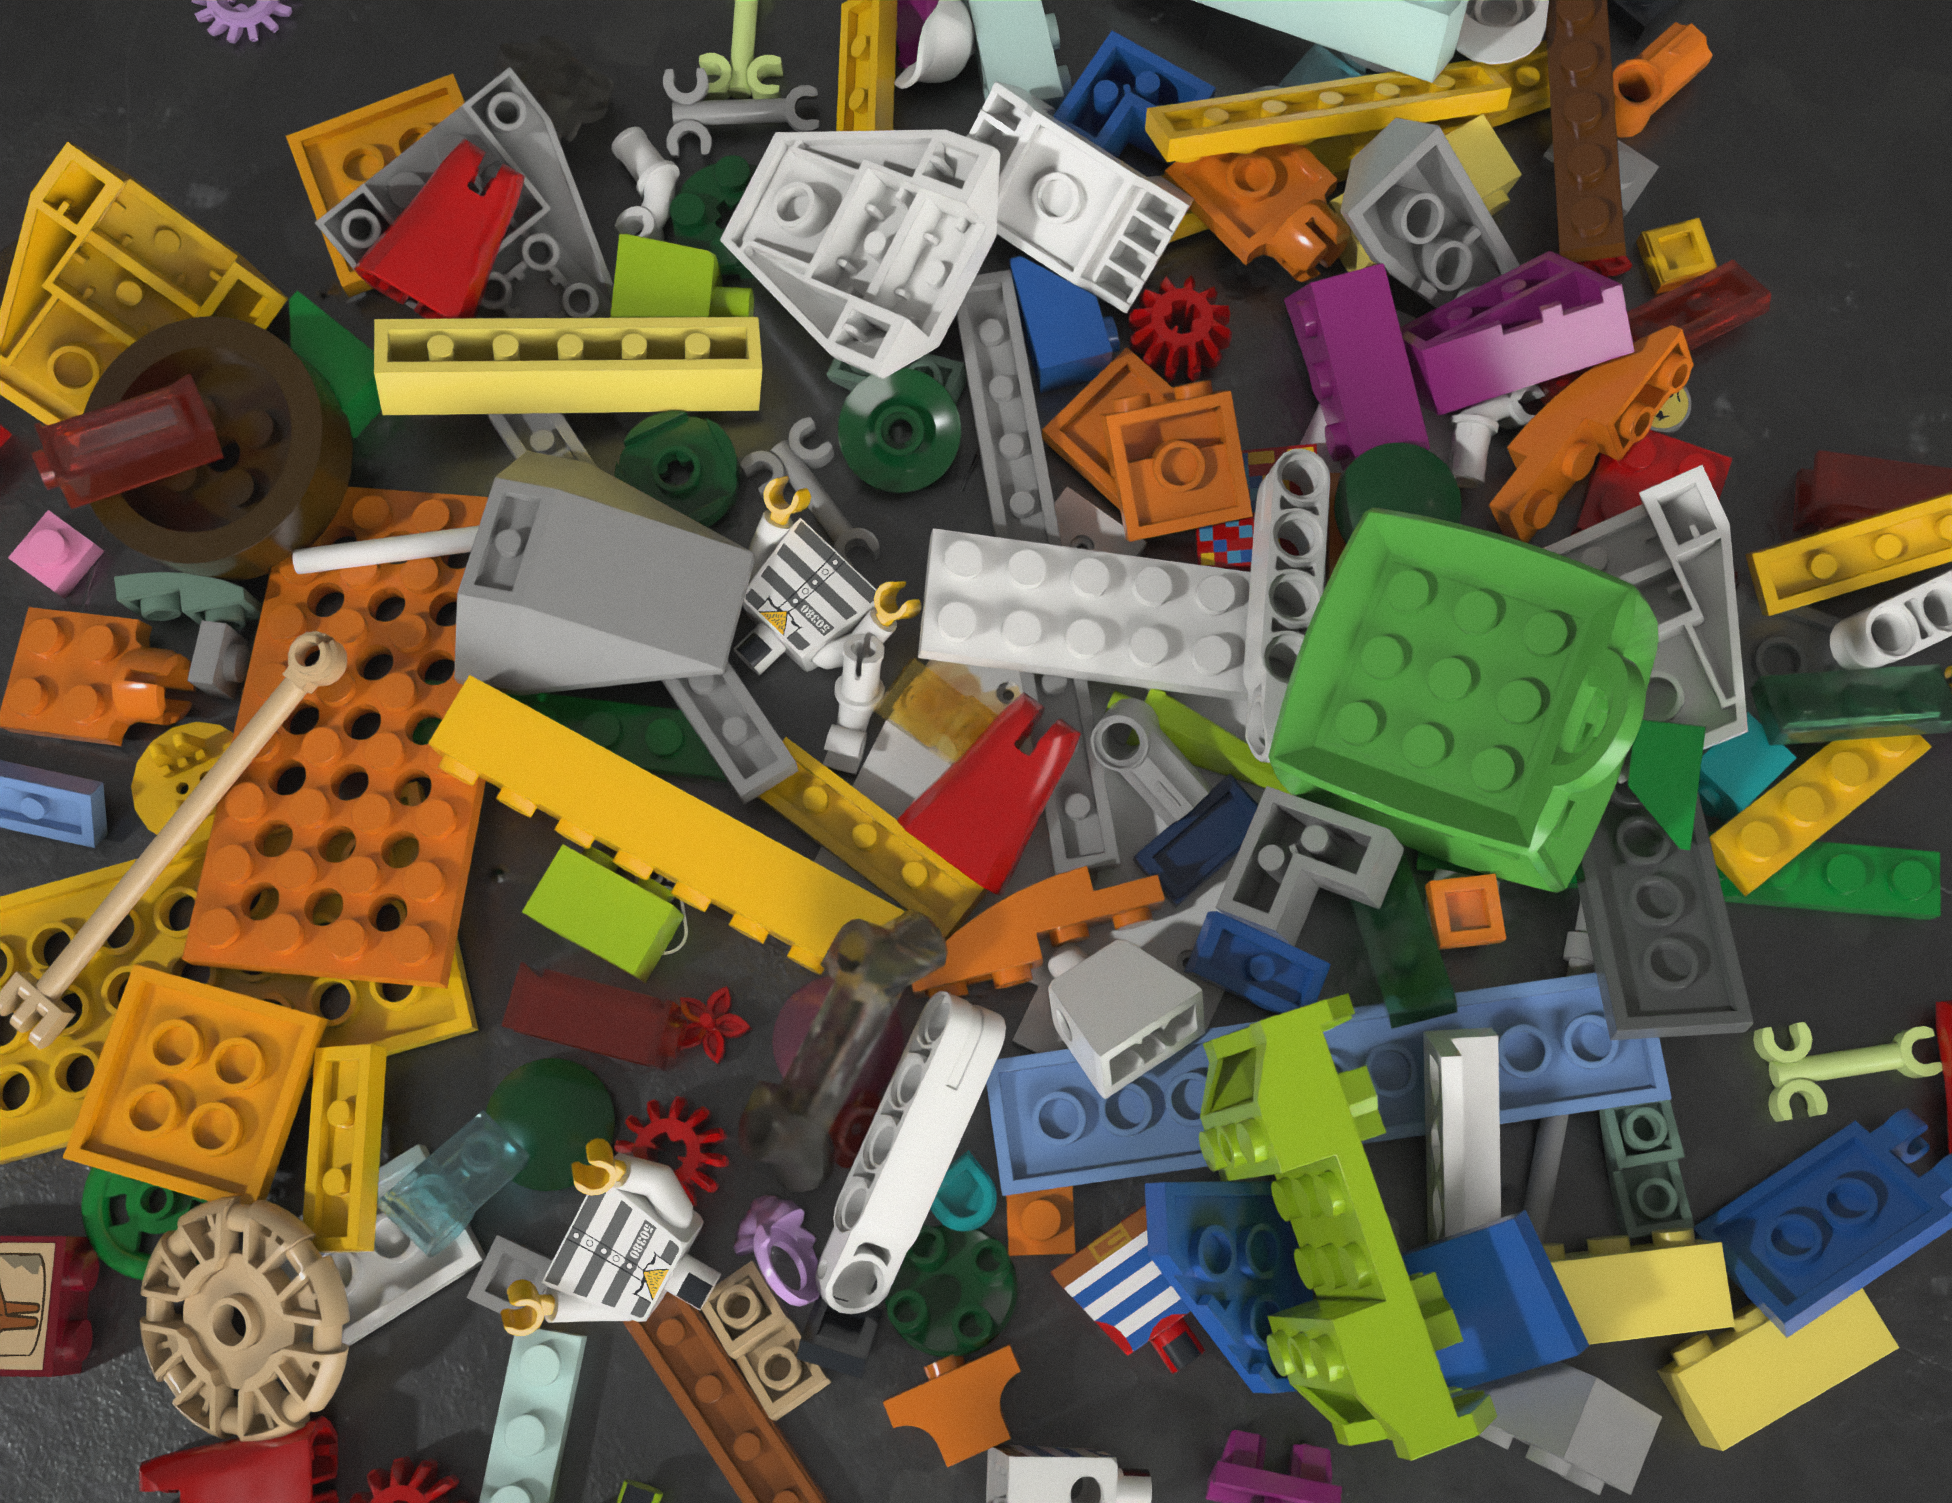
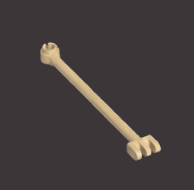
(43, 995)

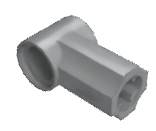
(1153, 766)

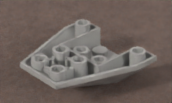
(549, 252)
(592, 585)

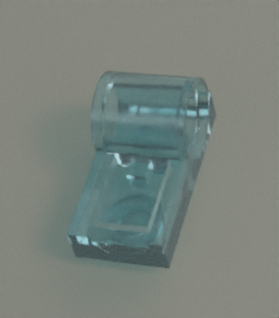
(452, 1183)

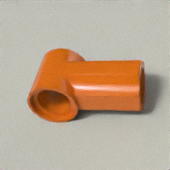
(1657, 75)

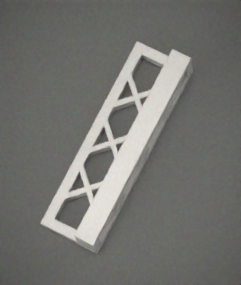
(1461, 1130)

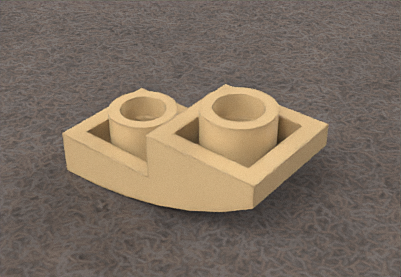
(762, 1341)

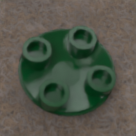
(1396, 479)
(553, 1114)
(952, 1291)

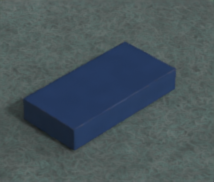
(1200, 841)

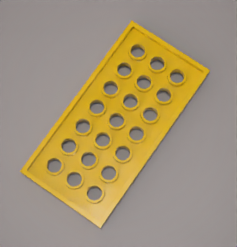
(65, 906)

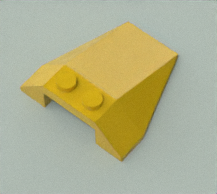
(101, 270)

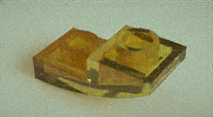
(933, 712)

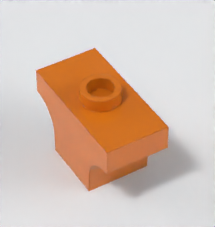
(959, 1403)

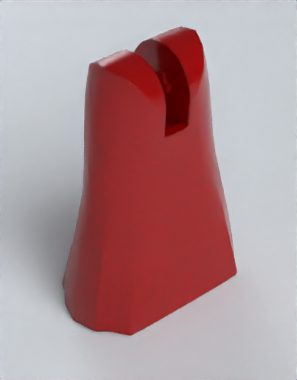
(445, 239)
(993, 795)
(250, 1470)

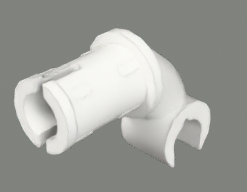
(654, 181)
(1474, 430)
(858, 693)

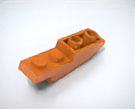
(1594, 414)
(1005, 937)

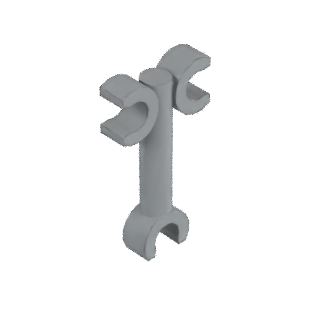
(692, 112)
(794, 461)

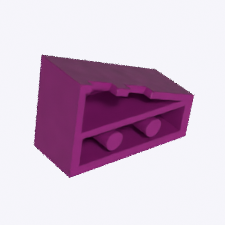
(1516, 333)
(1357, 362)

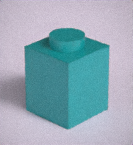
(1739, 771)

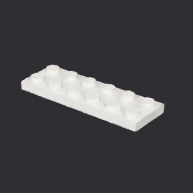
(1087, 615)

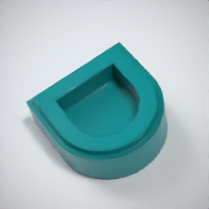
(965, 1195)

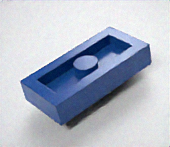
(1255, 965)

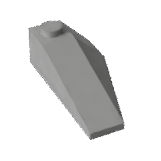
(1423, 214)

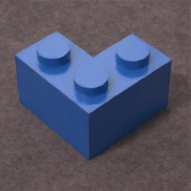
(1116, 90)

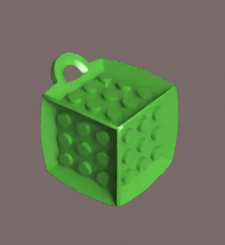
(1467, 695)

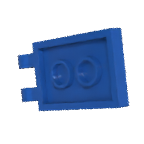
(1833, 1220)
(1502, 1300)

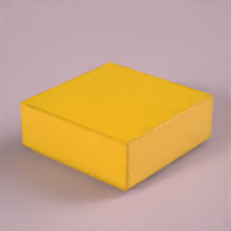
(1675, 254)

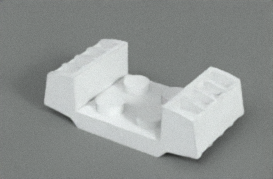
(1074, 200)

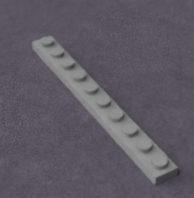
(1024, 510)

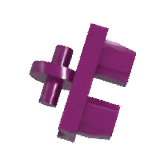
(1241, 1475)

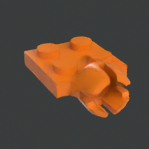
(1267, 205)
(90, 678)

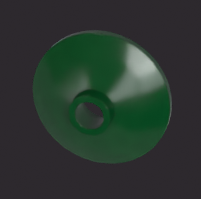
(867, 422)

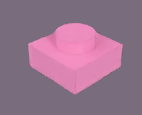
(56, 554)

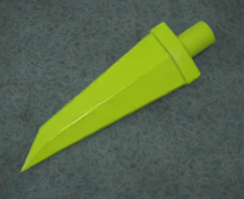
(1204, 741)

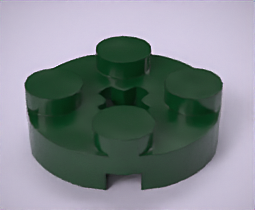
(701, 203)
(690, 440)

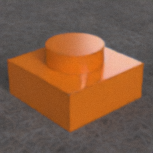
(1465, 911)
(1041, 1222)

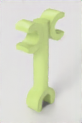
(743, 74)
(1796, 1073)

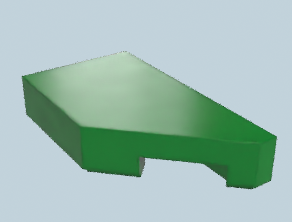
(1667, 774)

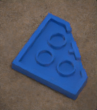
(1229, 1265)

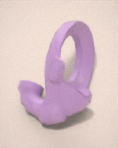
(779, 1224)

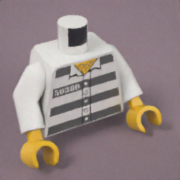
(808, 594)
(619, 1250)

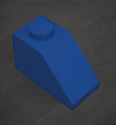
(1061, 327)

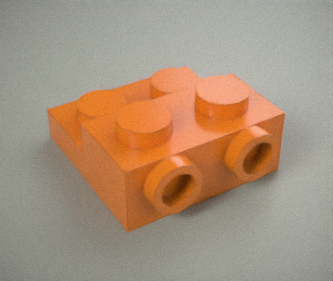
(1176, 461)

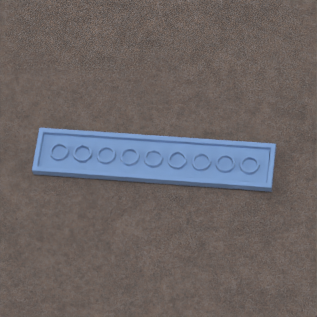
(1552, 1063)

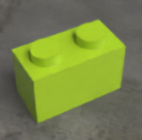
(604, 911)

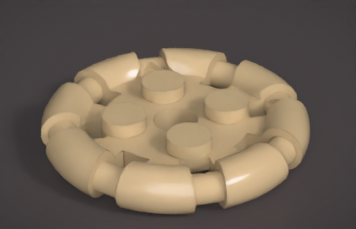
(201, 1350)

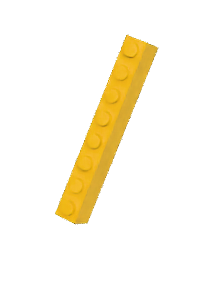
(649, 824)

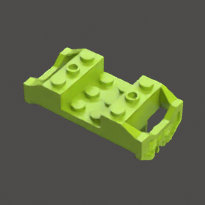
(1372, 1331)

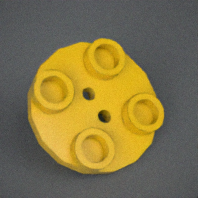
(169, 763)

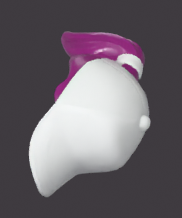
(932, 40)

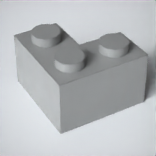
(1296, 850)
(1572, 1425)

